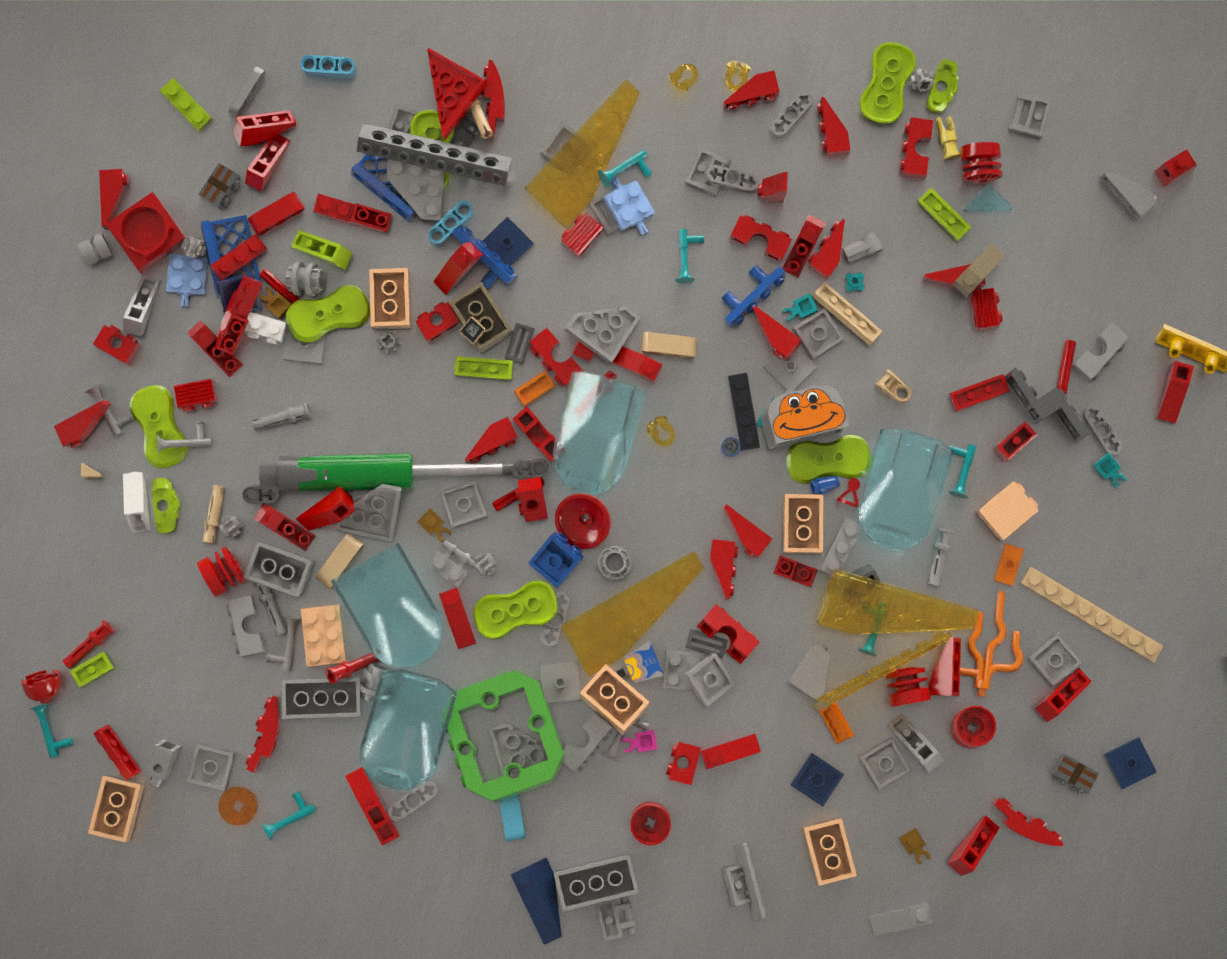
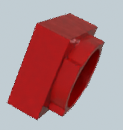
(146, 232)

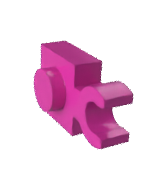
(644, 741)

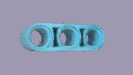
(321, 61)
(455, 215)
(512, 818)

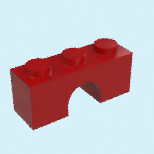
(914, 164)
(776, 242)
(543, 346)
(536, 432)
(720, 622)

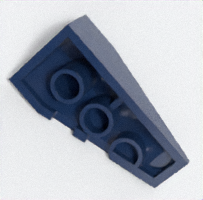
(539, 895)

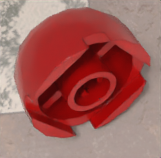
(42, 686)

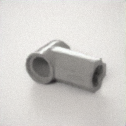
(864, 247)

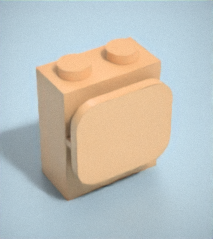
(1008, 510)

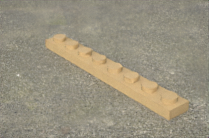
(1091, 614)

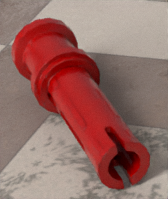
(95, 638)
(346, 669)

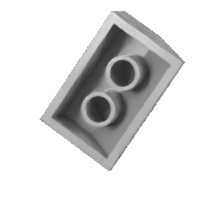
(279, 569)

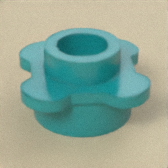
(850, 278)

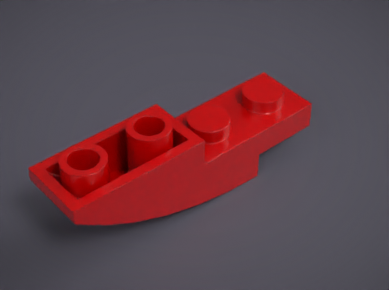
(494, 94)
(352, 213)
(236, 315)
(269, 726)
(372, 806)
(1033, 829)

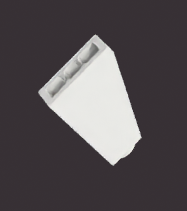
(136, 502)

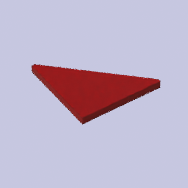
(453, 89)

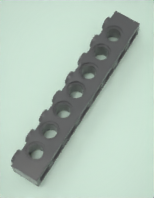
(434, 154)

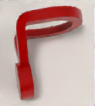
(853, 485)

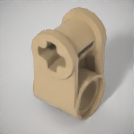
(893, 387)

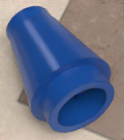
(822, 485)

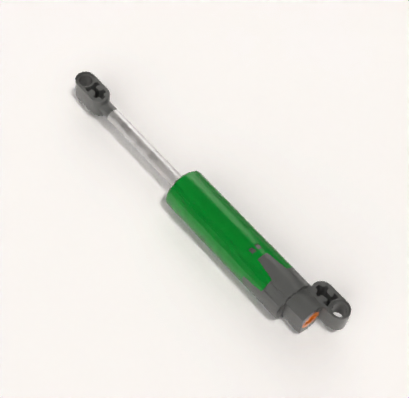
(364, 472)

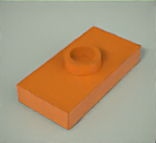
(534, 388)
(1008, 564)
(836, 723)

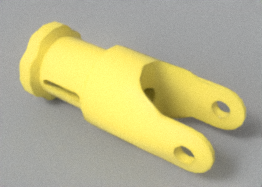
(948, 138)

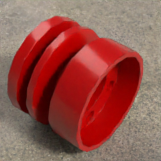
(981, 160)
(221, 571)
(907, 686)
(975, 716)
(644, 833)

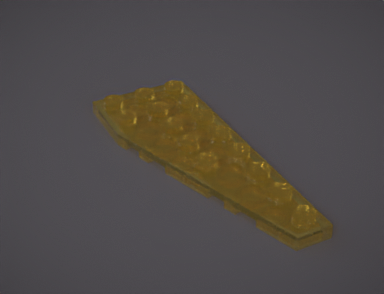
(572, 173)
(874, 607)
(616, 624)
(877, 672)

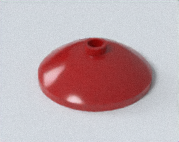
(573, 524)

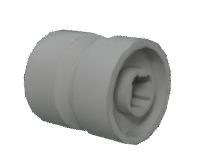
(94, 249)

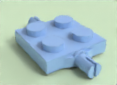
(629, 205)
(186, 276)

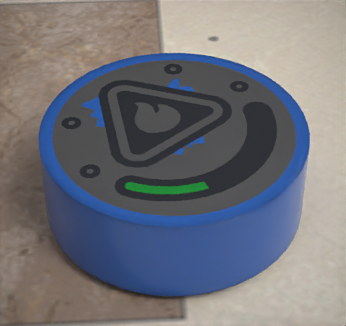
(730, 446)

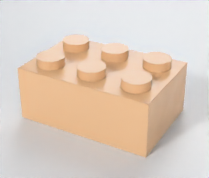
(390, 298)
(802, 524)
(323, 635)
(614, 699)
(116, 809)
(829, 851)

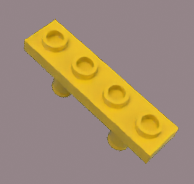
(1185, 344)

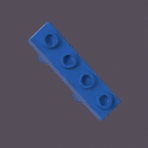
(491, 259)
(763, 291)

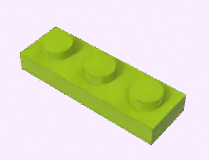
(186, 104)
(944, 214)
(483, 368)

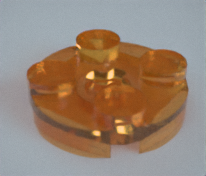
(232, 815)

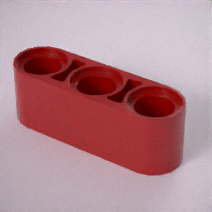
(276, 213)

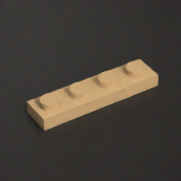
(847, 313)

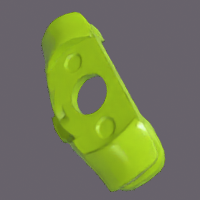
(947, 73)
(165, 520)

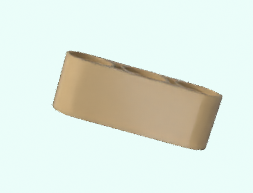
(669, 345)
(339, 560)

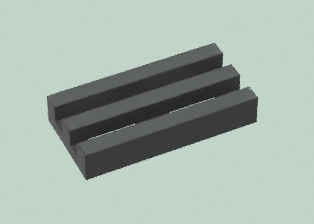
(514, 358)
(690, 638)

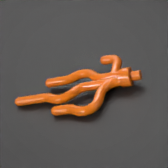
(985, 670)

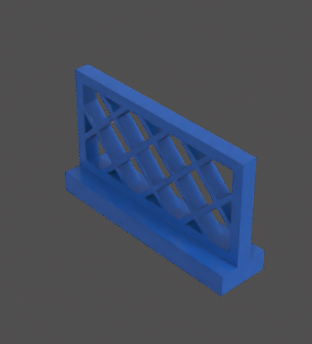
(380, 188)
(212, 246)

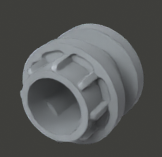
(308, 279)
(609, 552)
(373, 673)

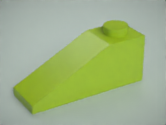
(322, 249)

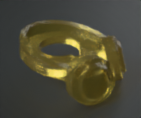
(731, 67)
(675, 76)
(663, 422)

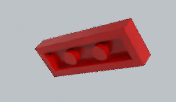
(238, 257)
(979, 392)
(117, 752)

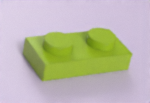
(92, 669)

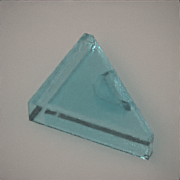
(988, 200)

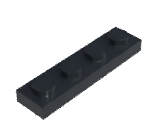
(743, 411)

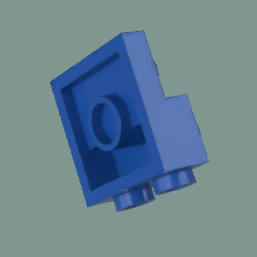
(556, 559)

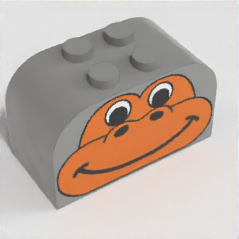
(803, 416)

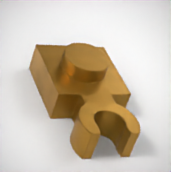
(276, 304)
(432, 523)
(913, 844)

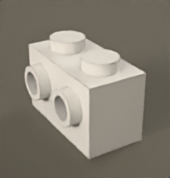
(266, 328)

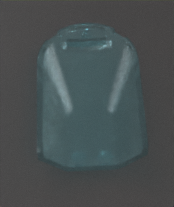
(596, 432)
(903, 488)
(391, 608)
(406, 728)

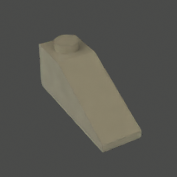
(979, 270)

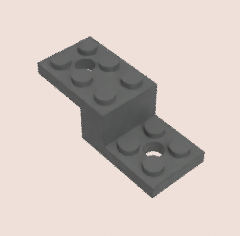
(1051, 402)

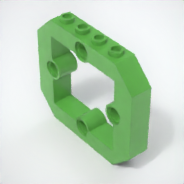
(529, 777)

